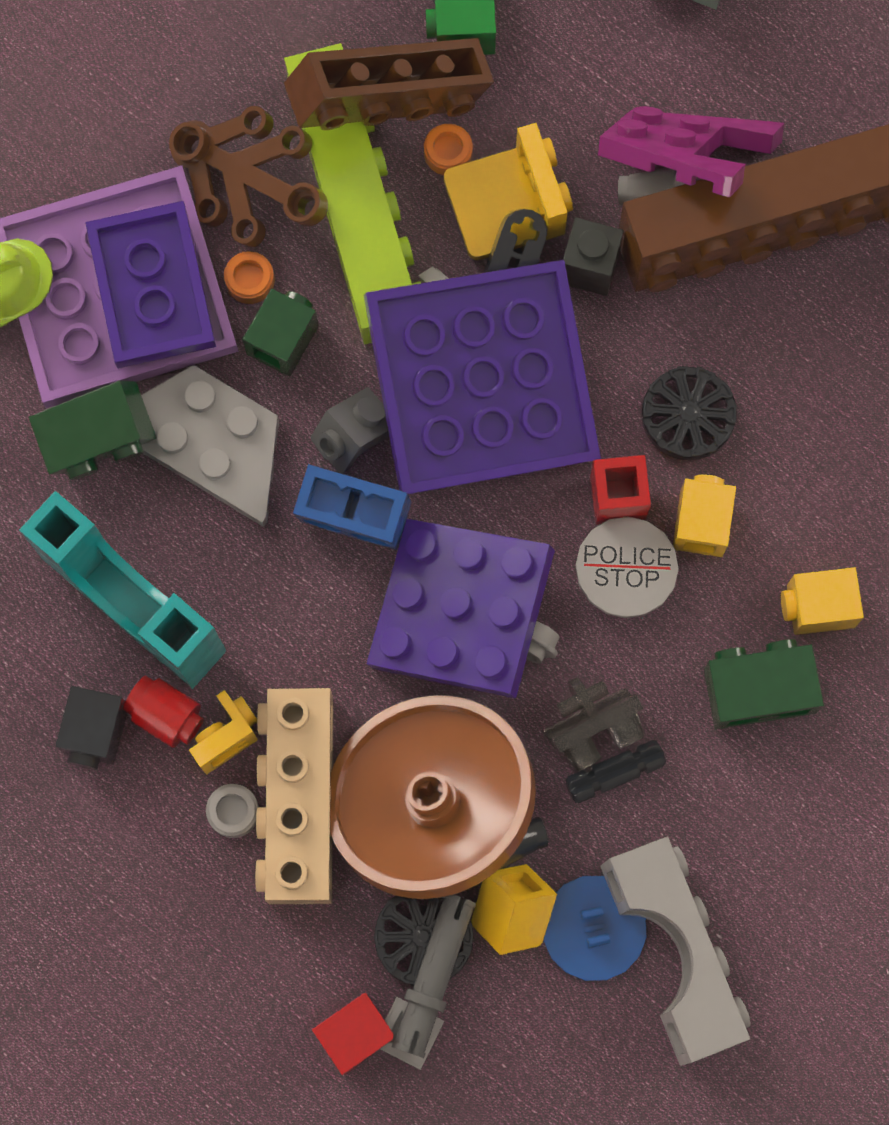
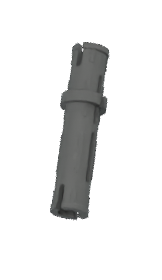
(433, 976)

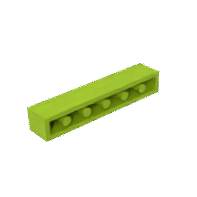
(358, 208)

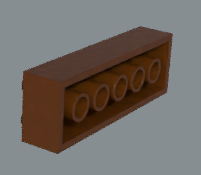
(776, 207)

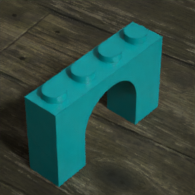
(158, 623)

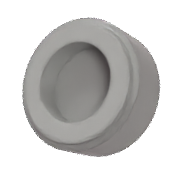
(232, 810)

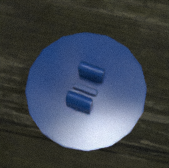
(588, 933)

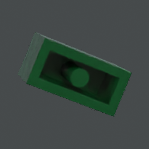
(92, 429)
(762, 684)

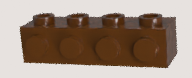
(388, 83)

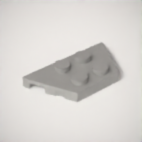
(214, 439)

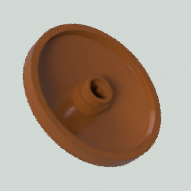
(431, 797)

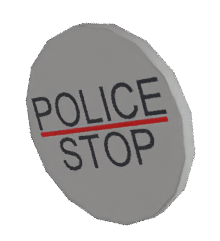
(626, 567)

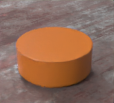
(447, 147)
(249, 277)

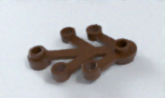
(241, 170)

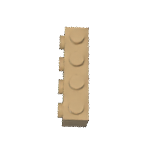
(297, 796)

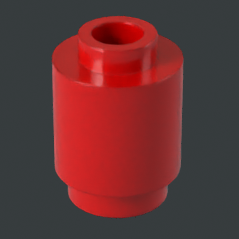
(164, 711)

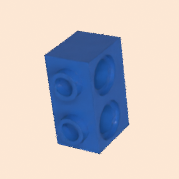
(352, 507)

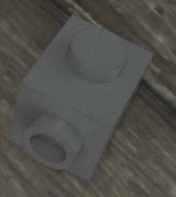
(351, 429)

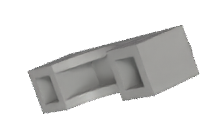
(704, 1012)

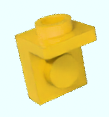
(221, 742)

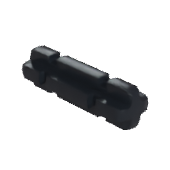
(615, 771)

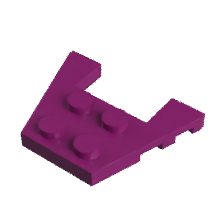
(685, 142)

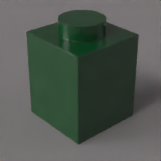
(281, 331)

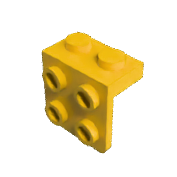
(508, 181)

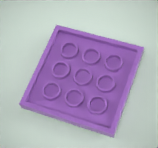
(69, 328)

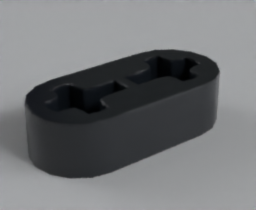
(506, 240)

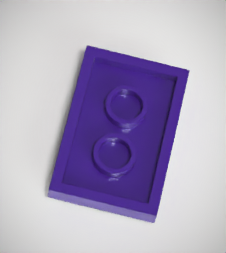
(150, 284)

